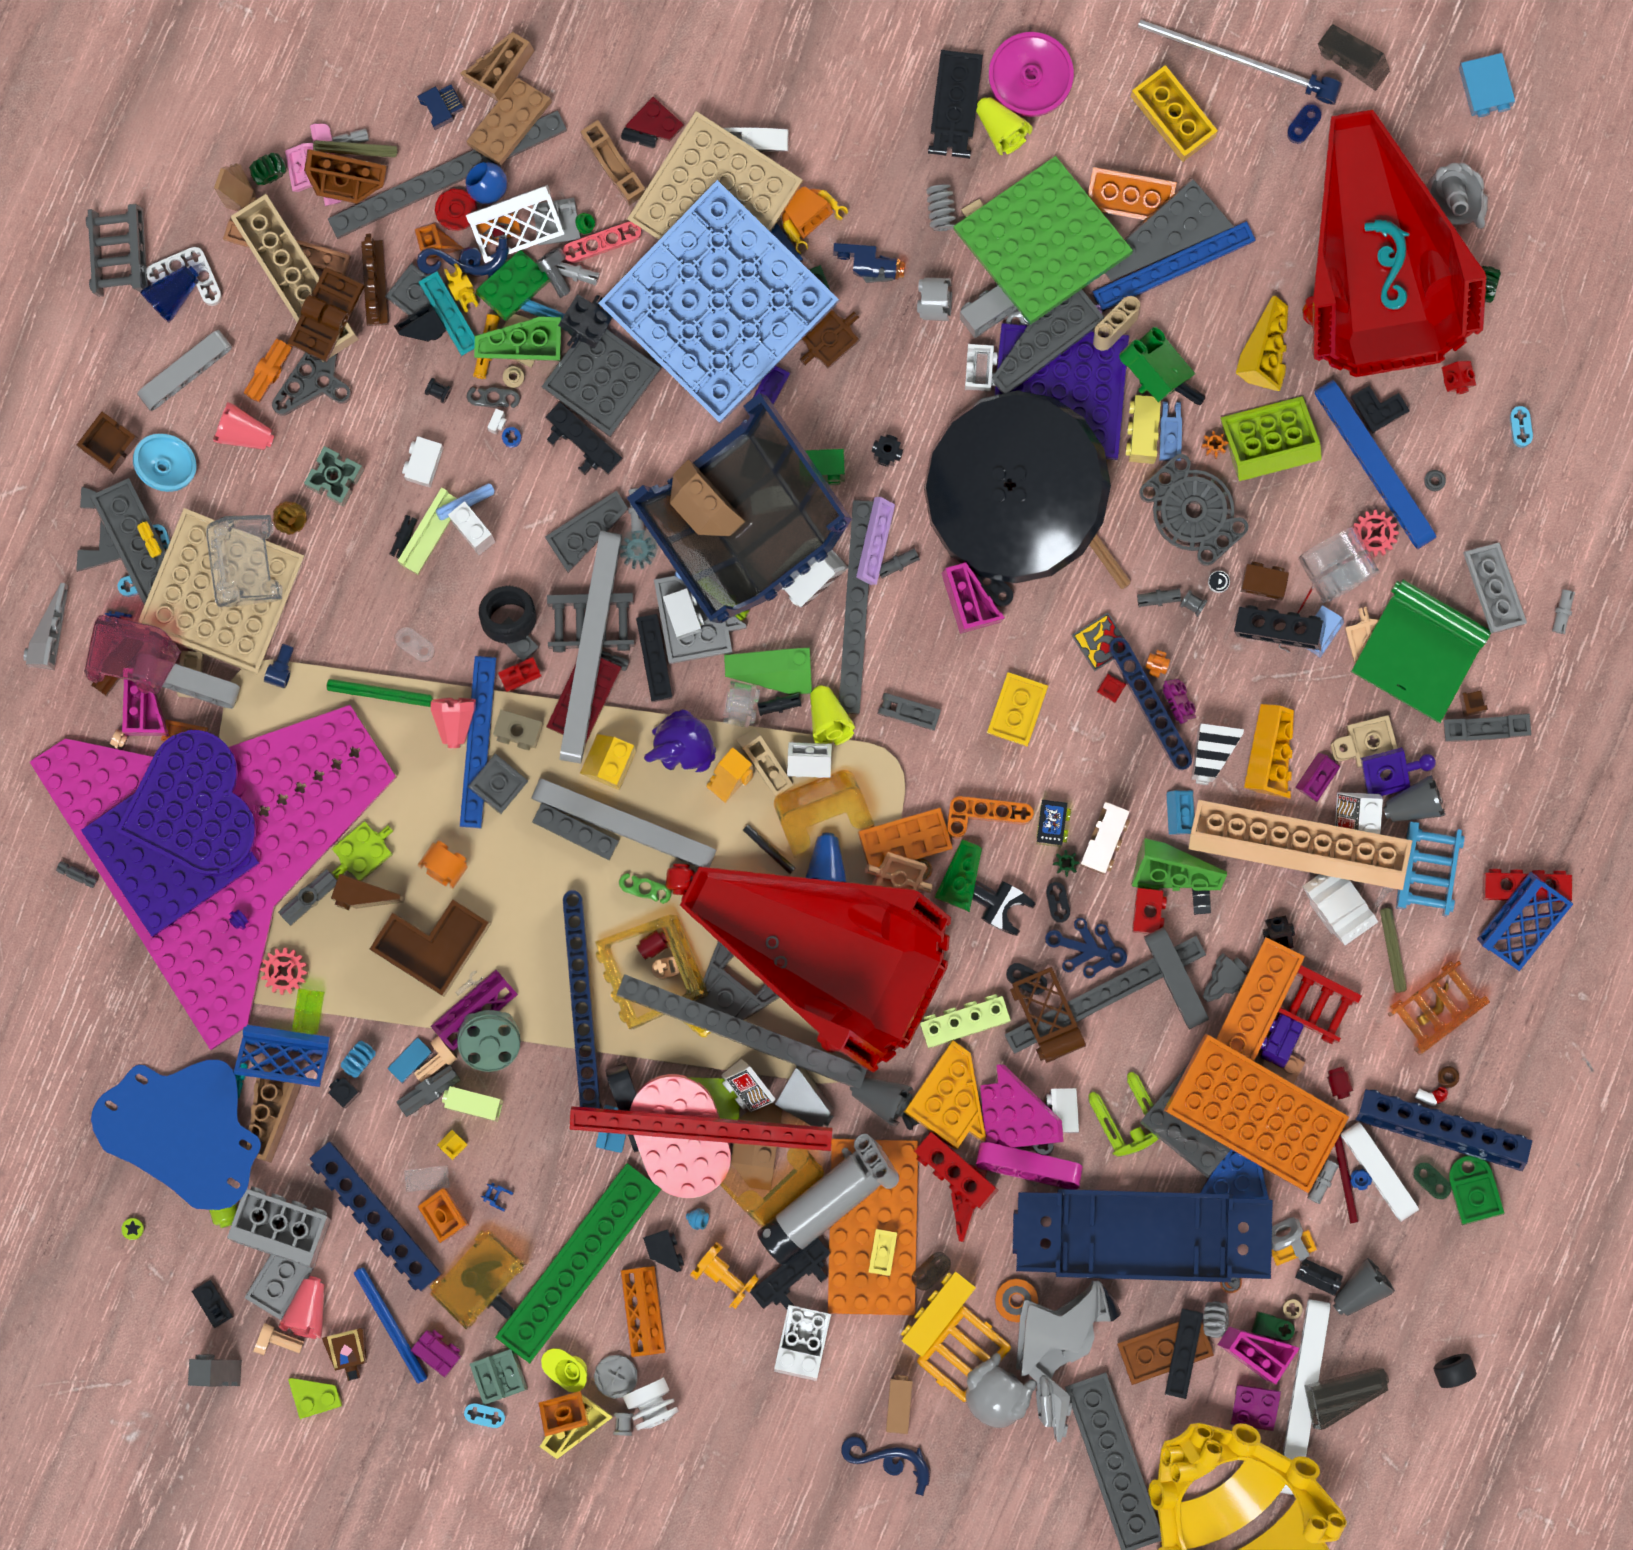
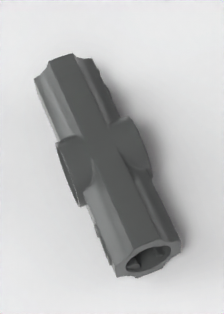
(297, 907)
(428, 1091)

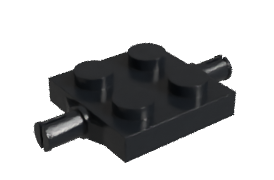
(585, 321)

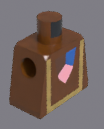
(347, 1351)

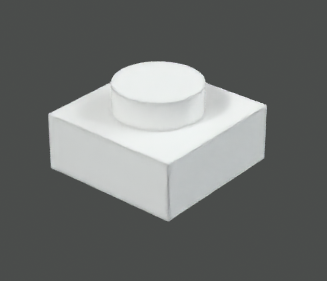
(497, 422)

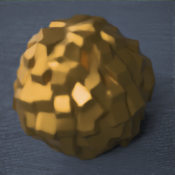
(289, 517)

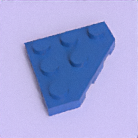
(1237, 1177)

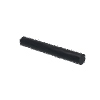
(784, 863)

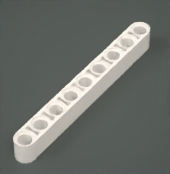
(1306, 1373)

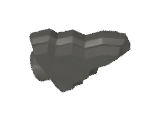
(1226, 978)

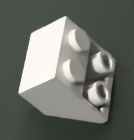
(1064, 1105)

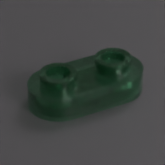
(1431, 1181)

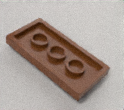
(1152, 1352)

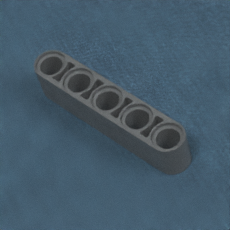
(1176, 978)

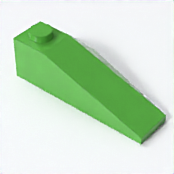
(529, 340)
(776, 669)
(1168, 867)

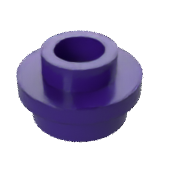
(238, 919)

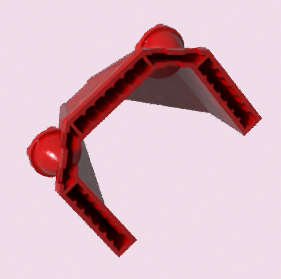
(1443, 280)
(854, 952)

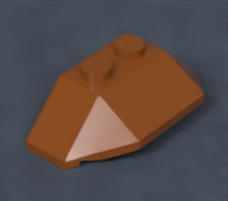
(342, 176)

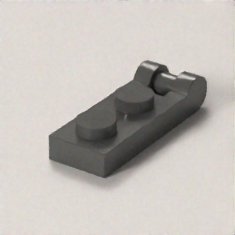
(909, 712)

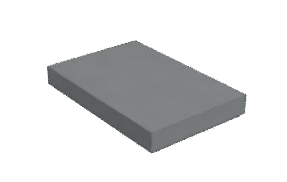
(277, 1285)

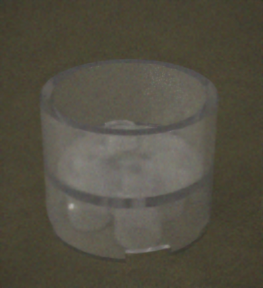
(1338, 564)

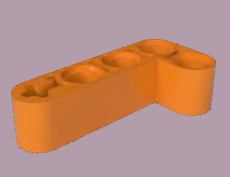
(990, 815)

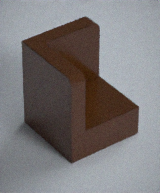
(1472, 703)

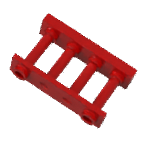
(1329, 987)

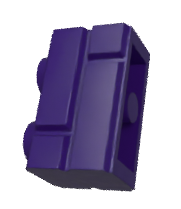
(1281, 1040)

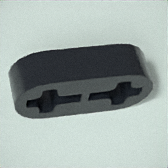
(1052, 903)

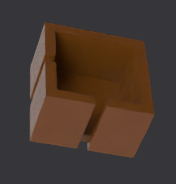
(106, 443)

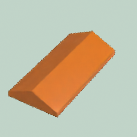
(1128, 193)

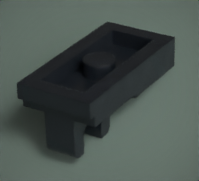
(212, 1303)

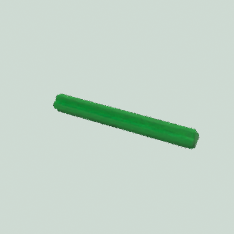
(379, 692)

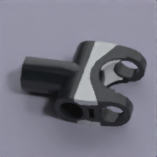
(998, 904)

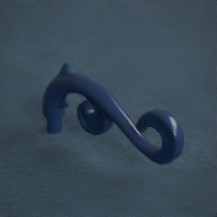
(489, 269)
(916, 1458)

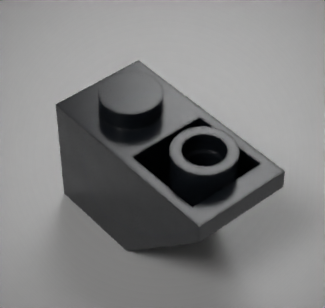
(662, 1250)

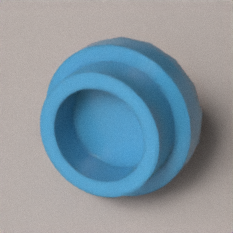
(698, 1219)

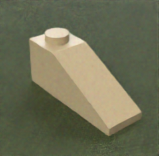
(764, 762)

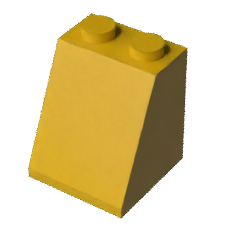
(608, 760)

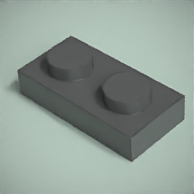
(522, 648)

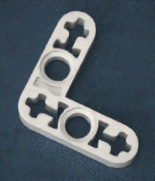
(201, 265)

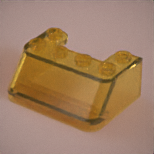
(820, 802)

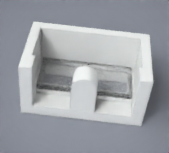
(979, 367)

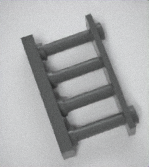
(135, 258)
(579, 601)

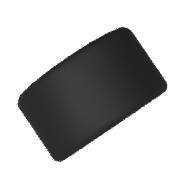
(1455, 1370)

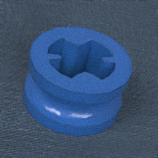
(517, 434)

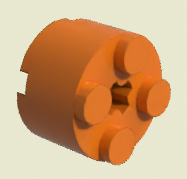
(443, 864)

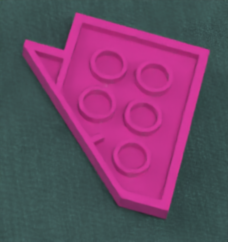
(1016, 1115)

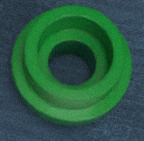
(585, 223)

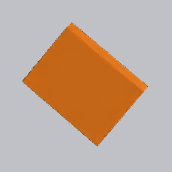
(442, 1215)
(563, 1413)

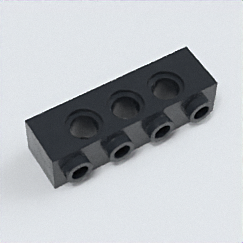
(1310, 639)

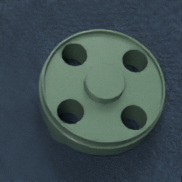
(488, 1040)

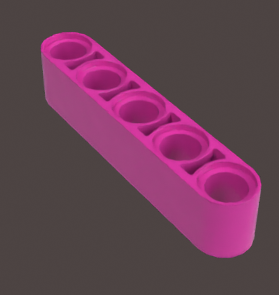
(1029, 1166)

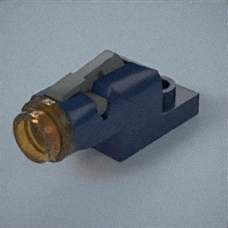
(868, 265)

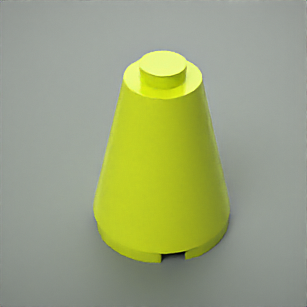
(1002, 125)
(829, 718)

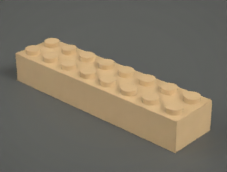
(282, 259)

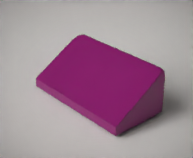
(1318, 776)

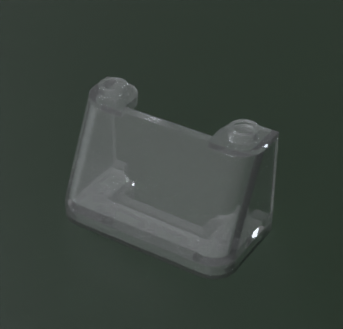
(241, 560)

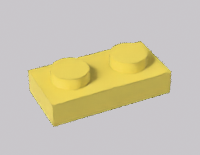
(883, 1252)

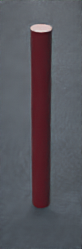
(1345, 1177)

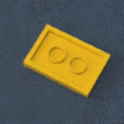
(1017, 709)

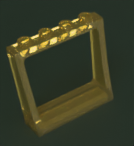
(681, 952)

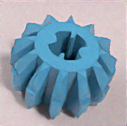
(358, 1059)

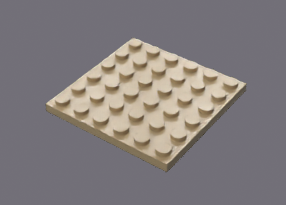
(699, 160)
(186, 606)

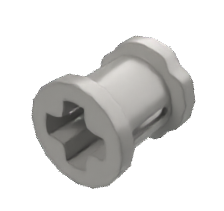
(623, 1423)

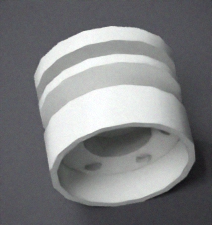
(651, 1404)

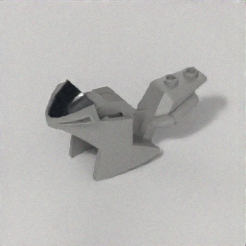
(1055, 1338)

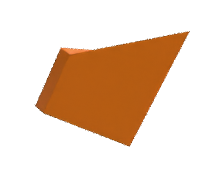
(432, 237)

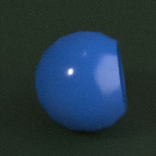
(486, 183)

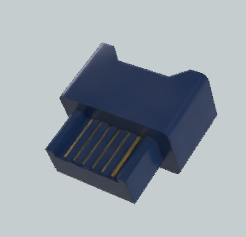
(441, 105)

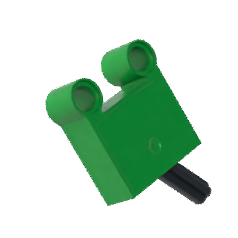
(1159, 367)

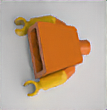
(807, 212)

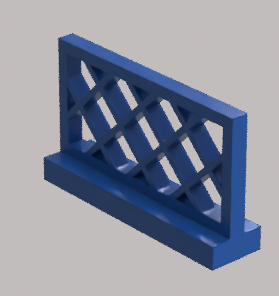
(1509, 913)
(285, 1042)

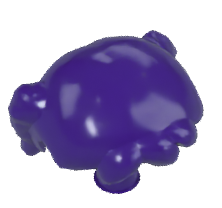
(684, 741)

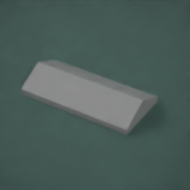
(1495, 588)

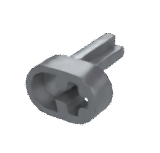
(548, 265)

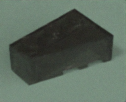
(1354, 56)

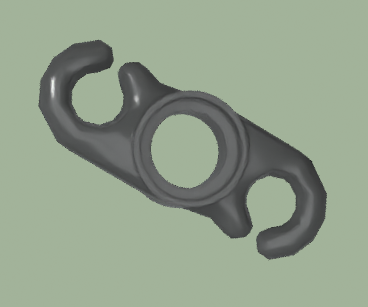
(503, 393)

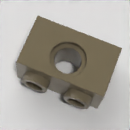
(507, 721)

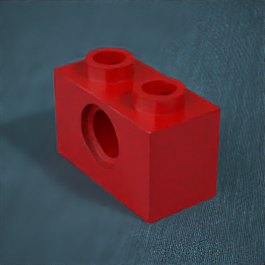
(1145, 898)

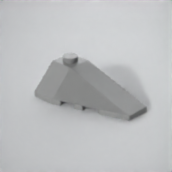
(45, 641)

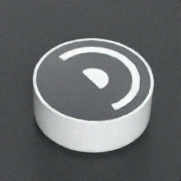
(1218, 581)

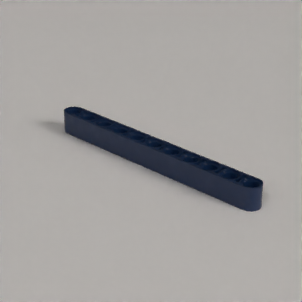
(585, 997)

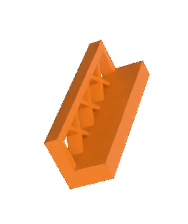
(646, 1311)

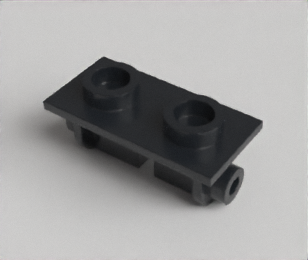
(1319, 1277)

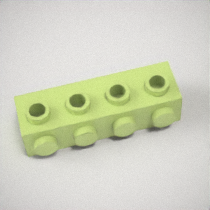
(964, 1022)

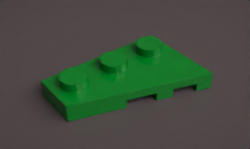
(960, 878)

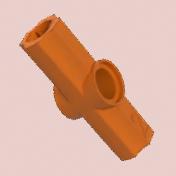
(267, 370)

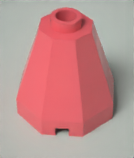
(453, 719)

